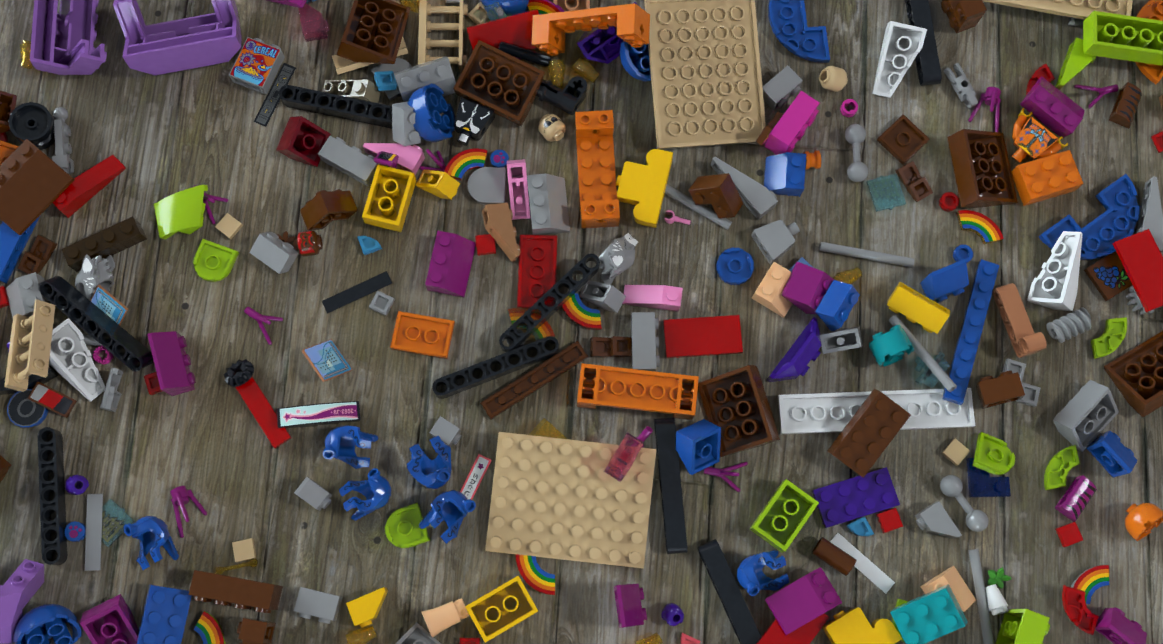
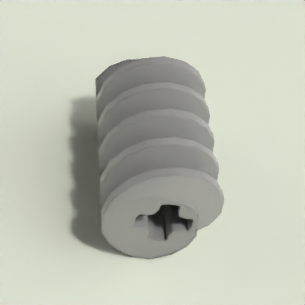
(1070, 325)

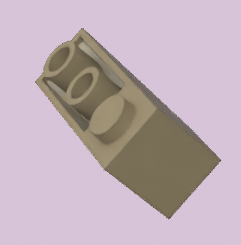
(356, 89)

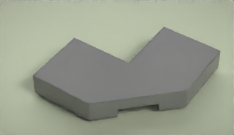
(1031, 392)

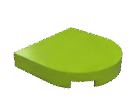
(214, 261)
(993, 455)
(403, 527)

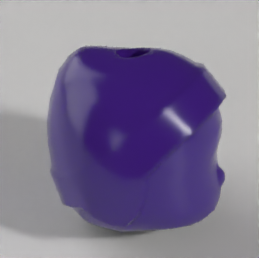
(80, 488)
(672, 614)

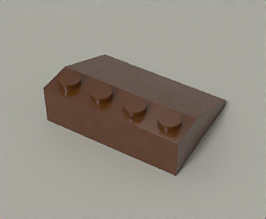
(373, 31)
(499, 82)
(981, 168)
(29, 186)
(1140, 375)
(740, 408)

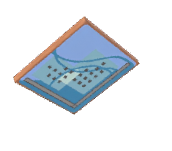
(109, 304)
(327, 360)

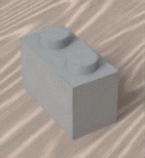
(781, 88)
(402, 124)
(274, 252)
(317, 604)

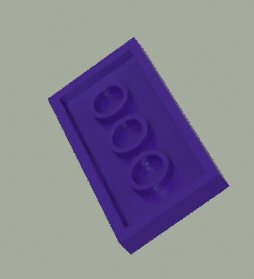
(855, 497)

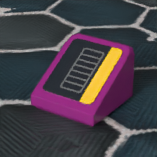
(386, 159)

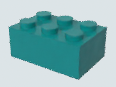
(929, 616)

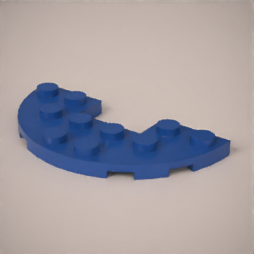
(791, 29)
(1111, 226)

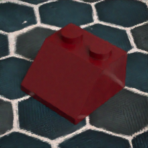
(302, 141)

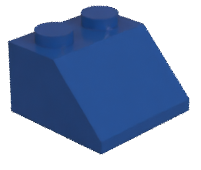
(785, 173)
(946, 281)
(837, 304)
(699, 445)
(1112, 454)

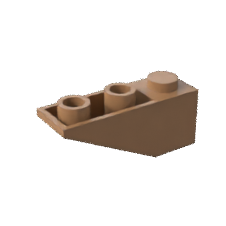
(499, 225)

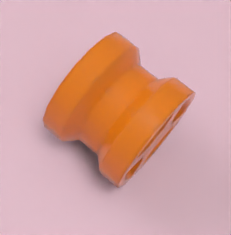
(813, 159)

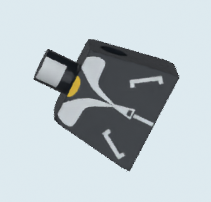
(472, 121)

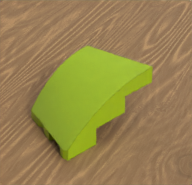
(181, 212)

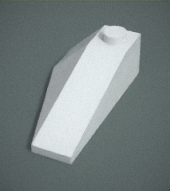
(897, 54)
(1059, 277)
(74, 361)

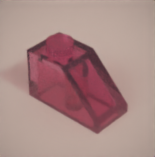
(313, 24)
(624, 457)

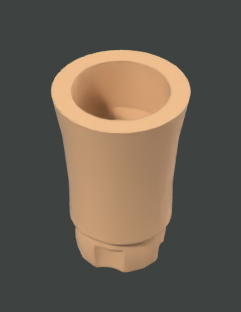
(445, 616)

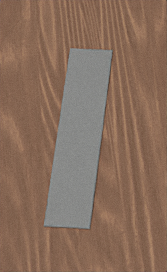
(93, 532)

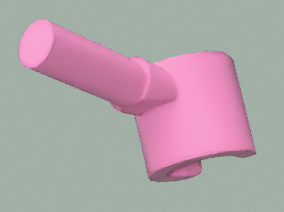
(675, 218)

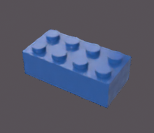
(164, 616)

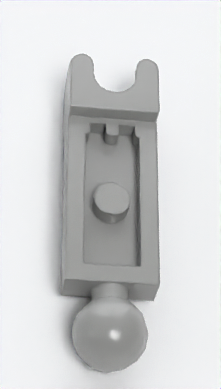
(62, 146)

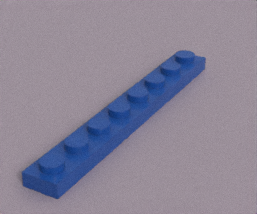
(971, 330)

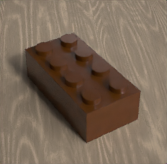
(869, 432)
(235, 590)

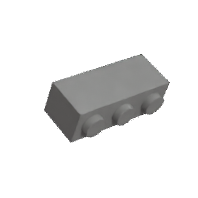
(348, 160)
(644, 341)

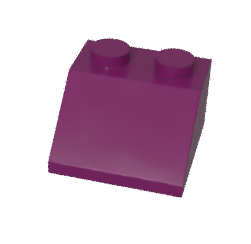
(806, 287)
(1119, 629)

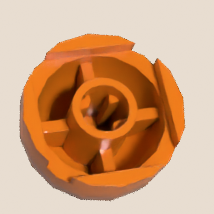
(1142, 519)

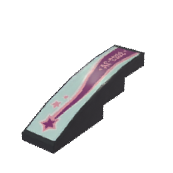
(318, 414)

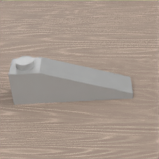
(753, 194)
(1151, 212)

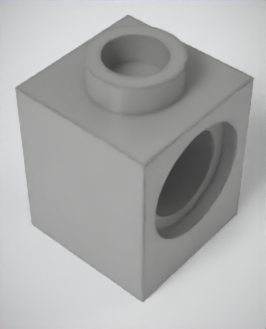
(446, 431)

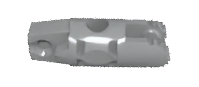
(961, 85)

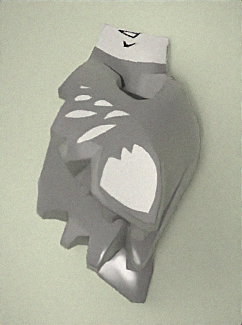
(617, 257)
(94, 273)

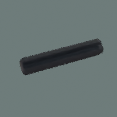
(524, 53)

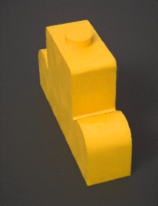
(645, 186)
(854, 628)

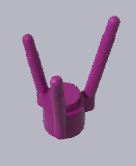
(991, 99)
(180, 498)

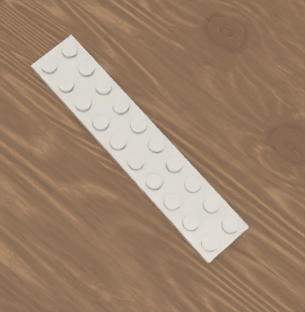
(834, 410)

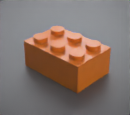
(1046, 177)

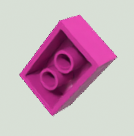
(793, 124)

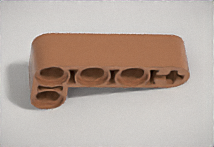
(1017, 321)

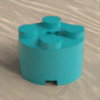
(891, 346)

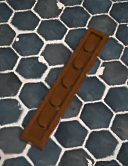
(534, 380)

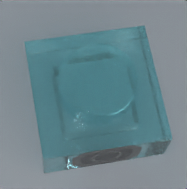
(494, 11)

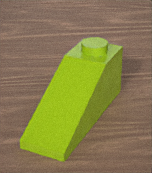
(1074, 63)

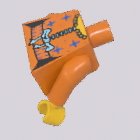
(1033, 139)

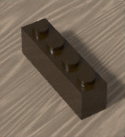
(105, 243)

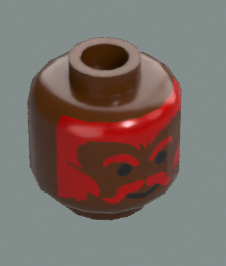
(308, 243)

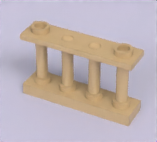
(426, 26)
(30, 346)

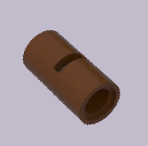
(834, 556)

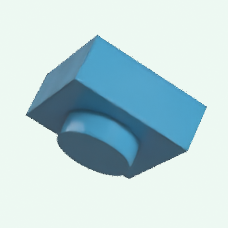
(385, 80)

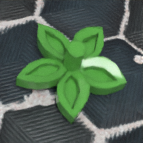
(997, 577)

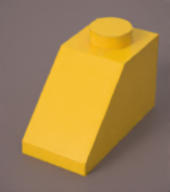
(438, 184)
(367, 607)

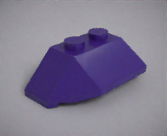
(600, 44)
(799, 355)

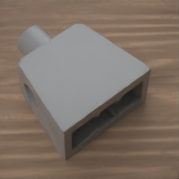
(775, 239)

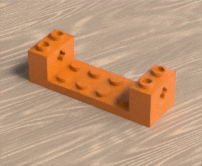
(551, 28)
(596, 169)
(637, 390)

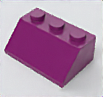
(1053, 108)
(450, 264)
(171, 362)

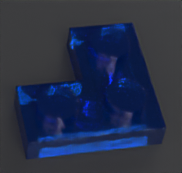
(983, 485)

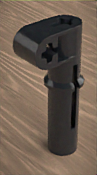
(564, 98)

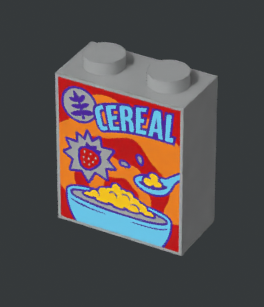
(257, 65)

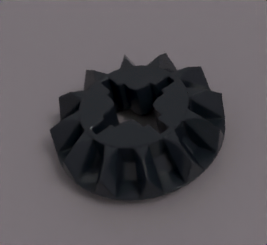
(240, 377)

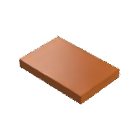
(422, 335)

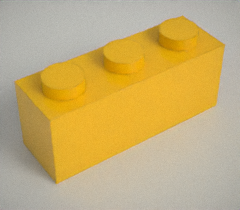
(918, 308)

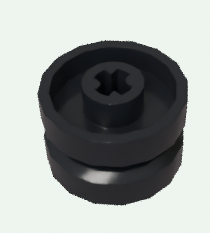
(33, 123)

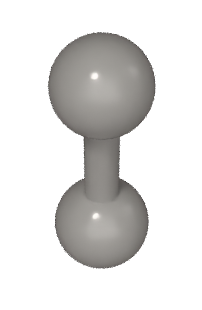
(857, 170)
(952, 487)

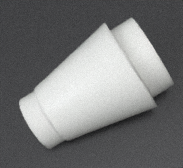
(995, 600)

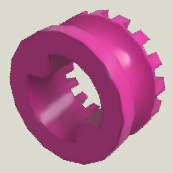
(844, 112)
(97, 358)

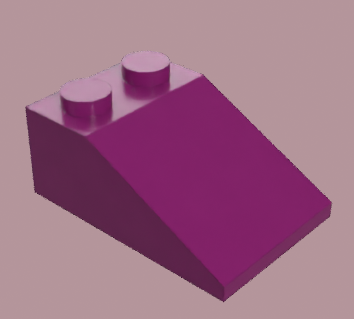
(803, 601)
(628, 605)
(110, 623)

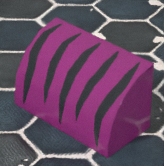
(1076, 498)

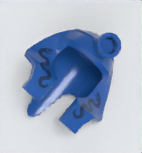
(341, 445)
(431, 472)
(375, 489)
(450, 507)
(151, 535)
(752, 577)

